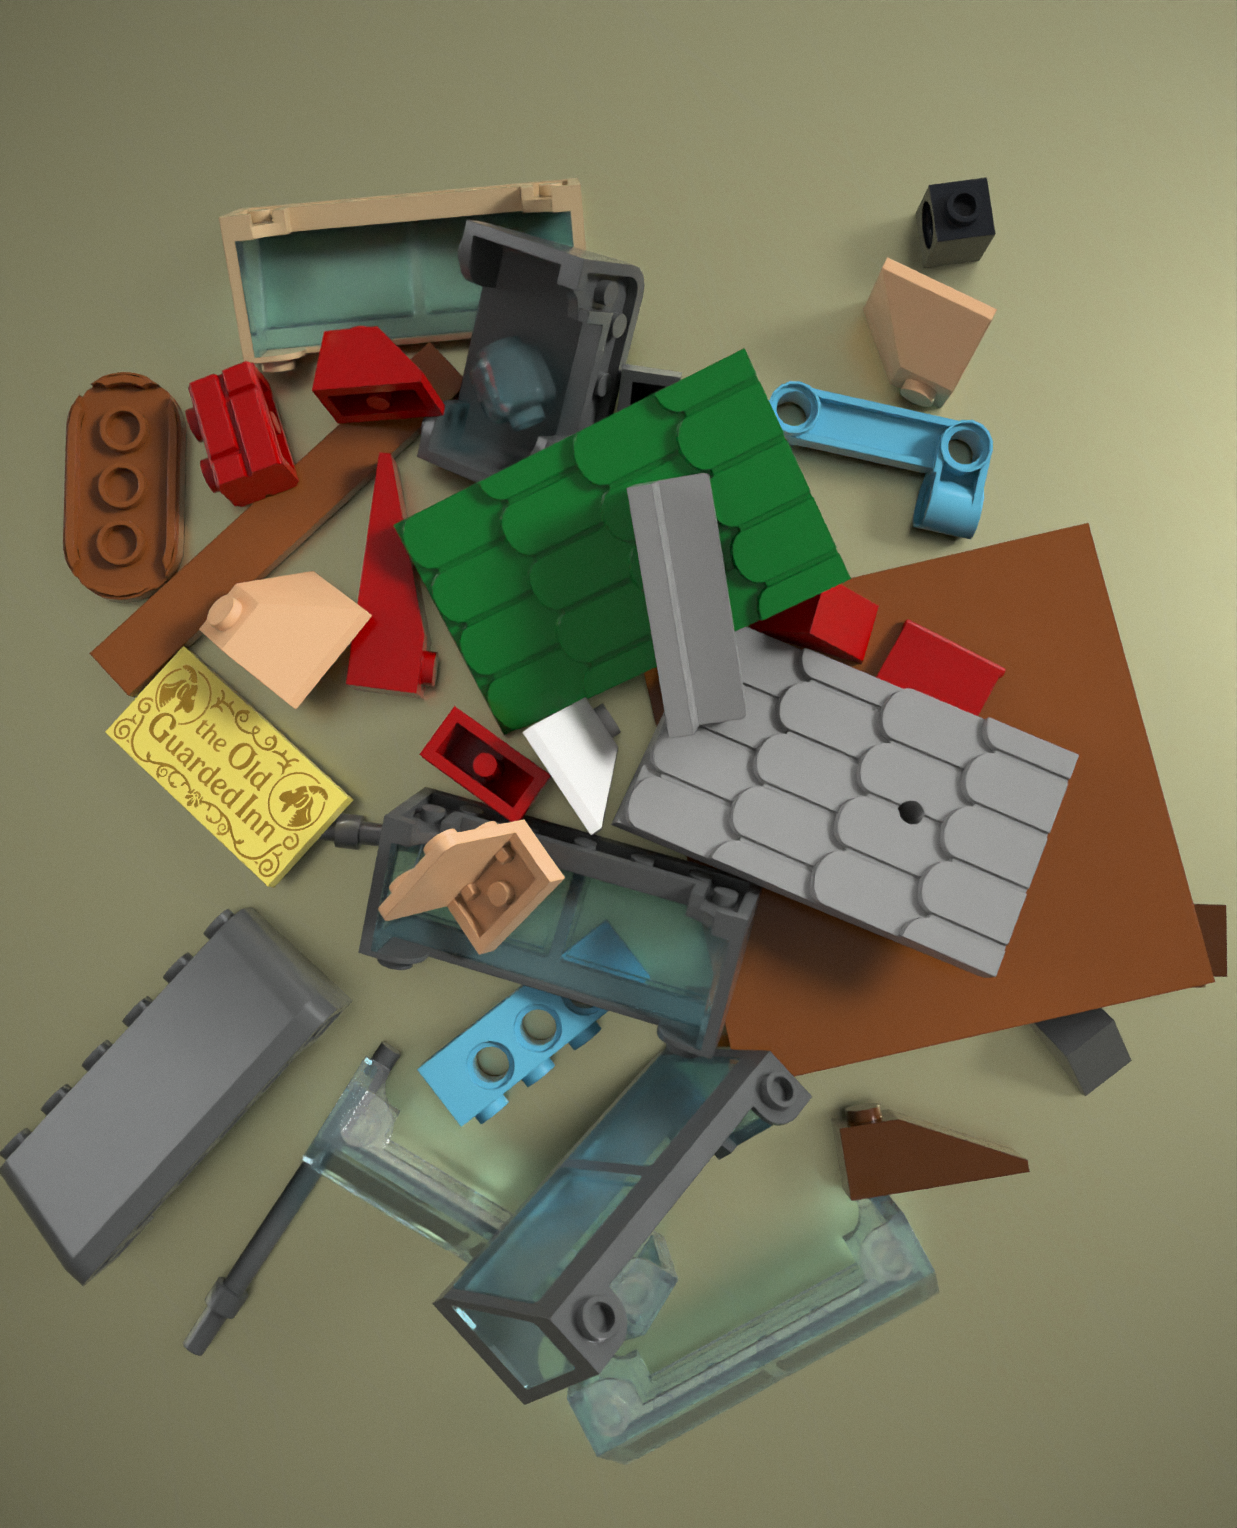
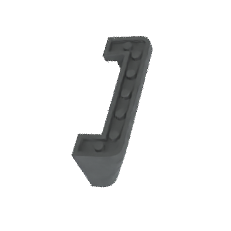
(167, 1089)

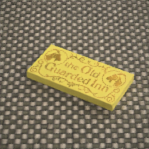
(229, 767)

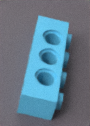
(472, 1093)

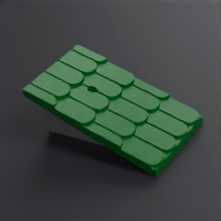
(544, 556)

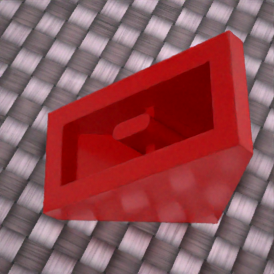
(830, 623)

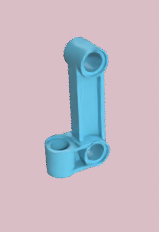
(902, 438)

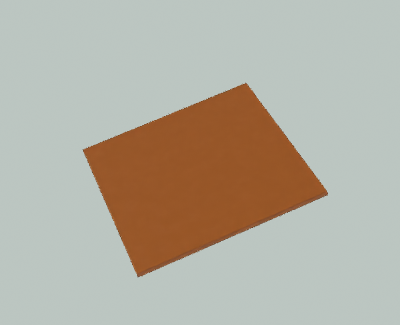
(1110, 893)

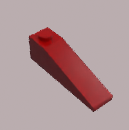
(395, 644)

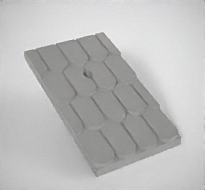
(859, 802)

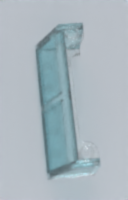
(359, 1156)
(635, 1412)

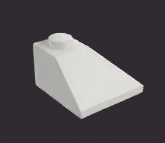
(579, 756)

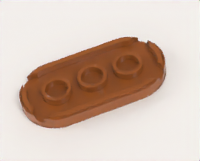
(124, 487)

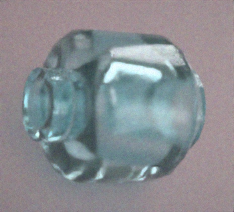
(513, 383)

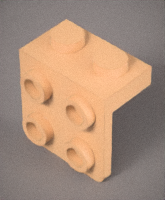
(484, 878)

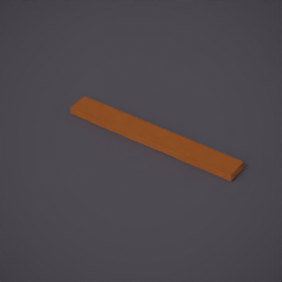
(262, 536)

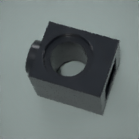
(955, 222)

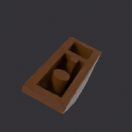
(899, 1154)

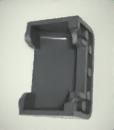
(566, 303)

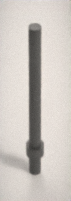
(230, 1291)

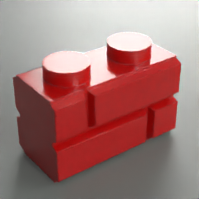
(241, 435)

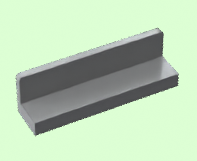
(687, 602)

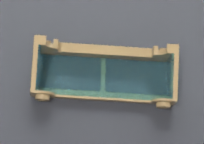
(374, 263)

